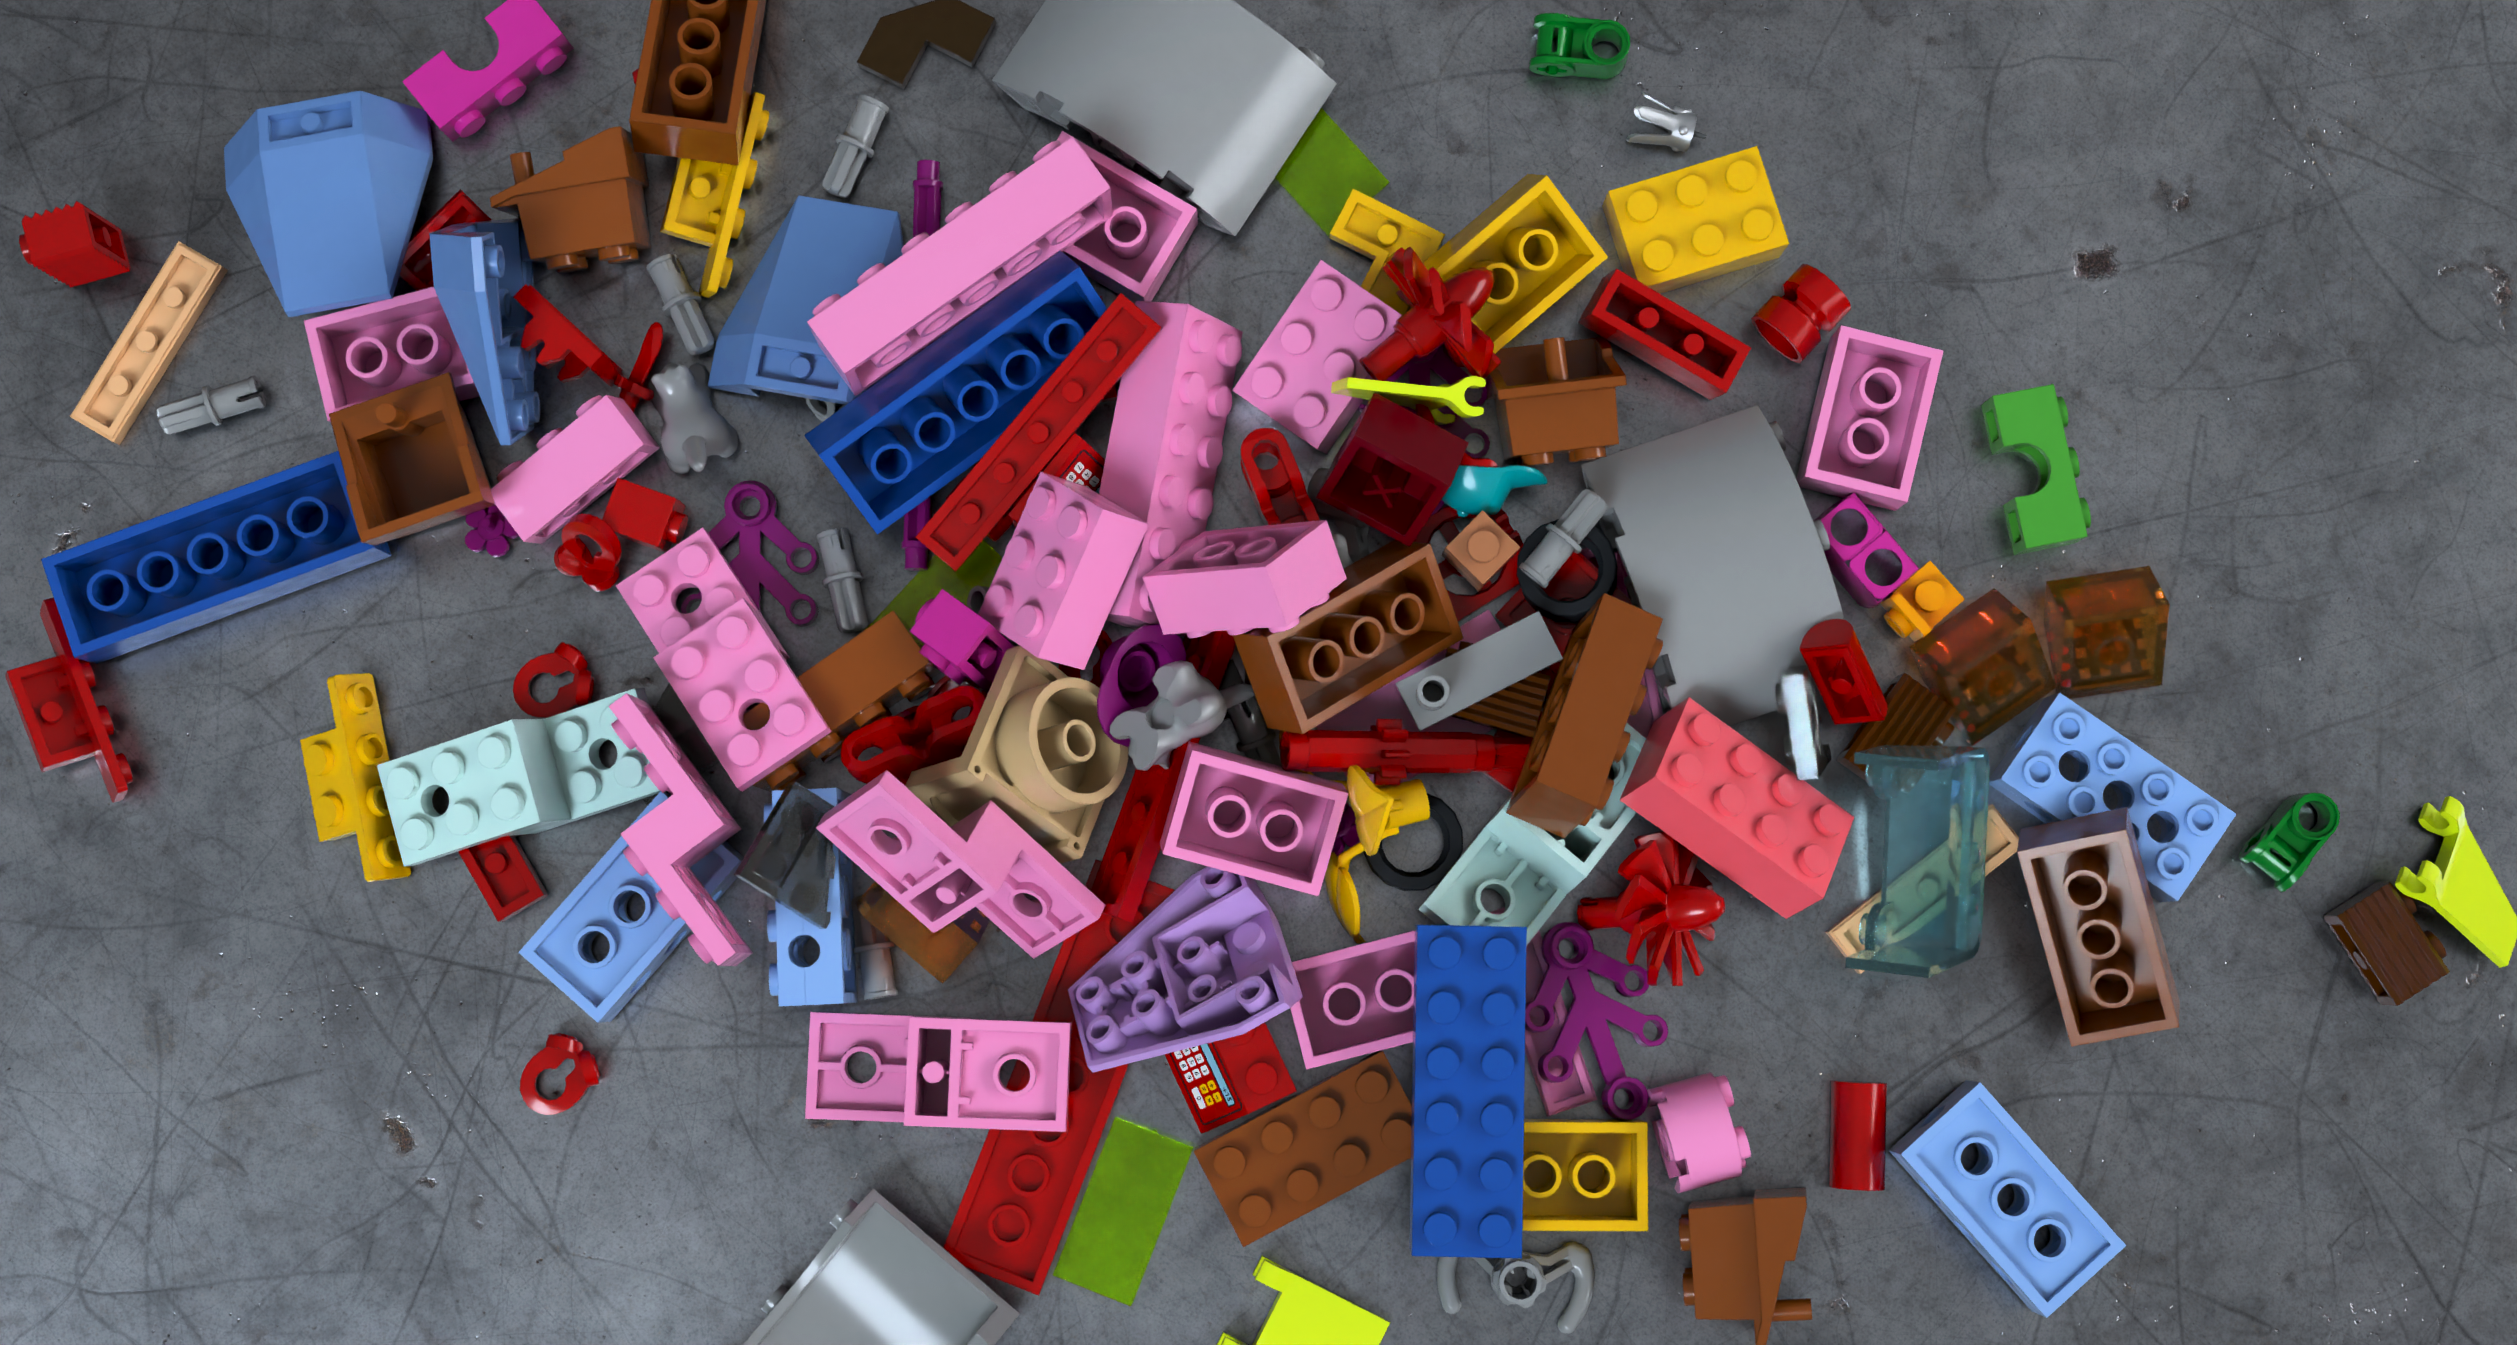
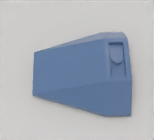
(330, 195)
(812, 257)
(475, 278)

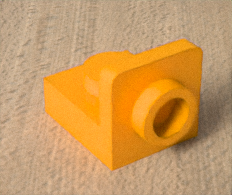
(1920, 603)

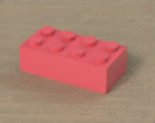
(1737, 808)

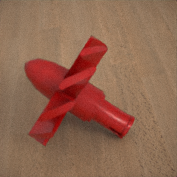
(1437, 315)
(1659, 904)

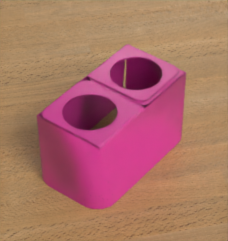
(1876, 538)

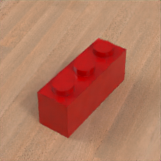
(1664, 334)

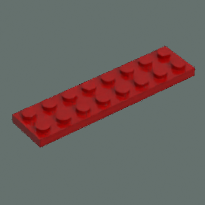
(1033, 1178)

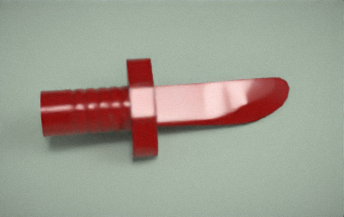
(633, 386)

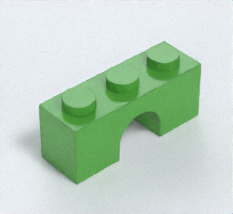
(2034, 425)

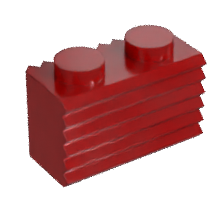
(74, 245)

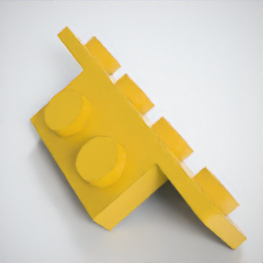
(707, 199)
(346, 778)

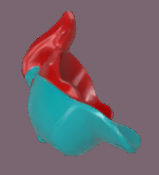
(1481, 483)

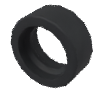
(1573, 610)
(1432, 876)

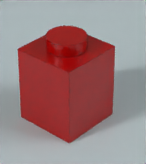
(645, 516)

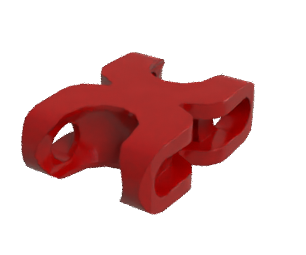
(1278, 491)
(914, 743)

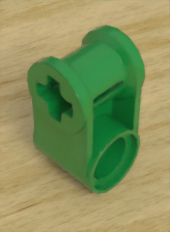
(1574, 46)
(2284, 846)

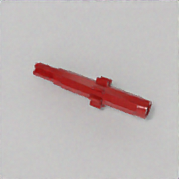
(1395, 751)

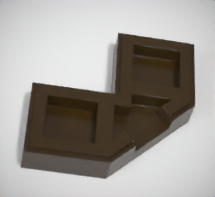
(904, 35)

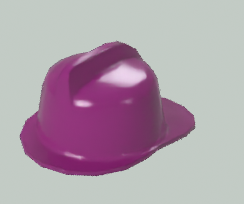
(1129, 672)

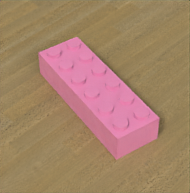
(961, 264)
(1169, 440)

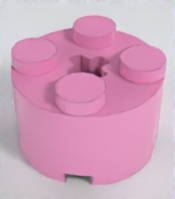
(1698, 1132)

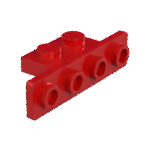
(62, 713)

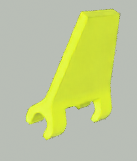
(1412, 394)
(2462, 884)
(1309, 1314)

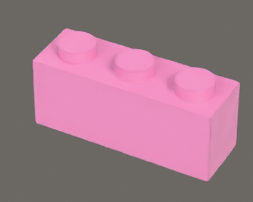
(572, 468)

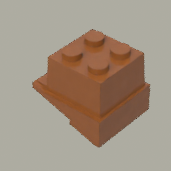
(583, 204)
(1556, 400)
(410, 461)
(1741, 1257)

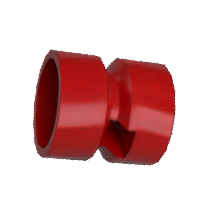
(1807, 306)

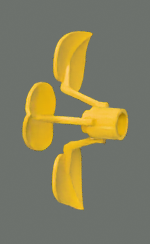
(1378, 815)

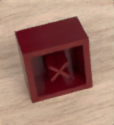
(1392, 469)

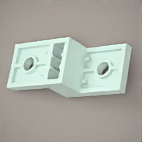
(512, 781)
(1528, 863)

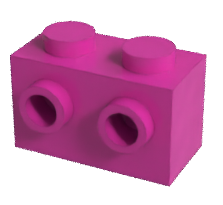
(959, 641)

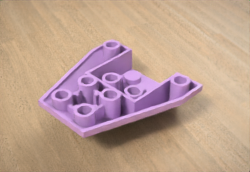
(1186, 974)

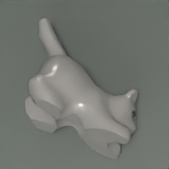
(691, 424)
(1183, 710)

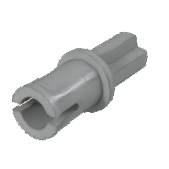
(854, 146)
(681, 303)
(211, 406)
(1564, 537)
(842, 580)
(1253, 733)
(874, 957)

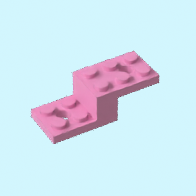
(723, 660)
(678, 833)
(952, 869)
(938, 1071)

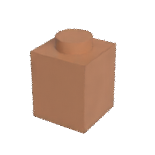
(1480, 550)

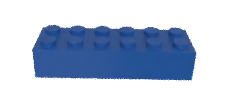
(956, 394)
(208, 560)
(1468, 1091)

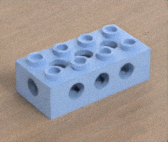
(2103, 757)
(637, 948)
(834, 974)
(2042, 1196)

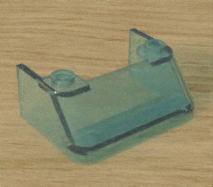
(1930, 858)

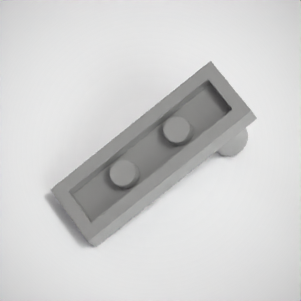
(1479, 671)

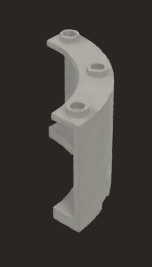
(1177, 87)
(1720, 554)
(883, 1286)

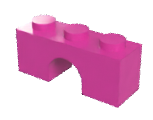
(463, 98)

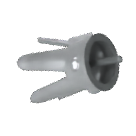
(1679, 125)

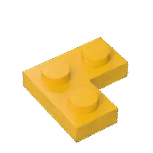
(1378, 233)

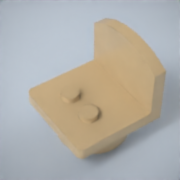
(1032, 755)

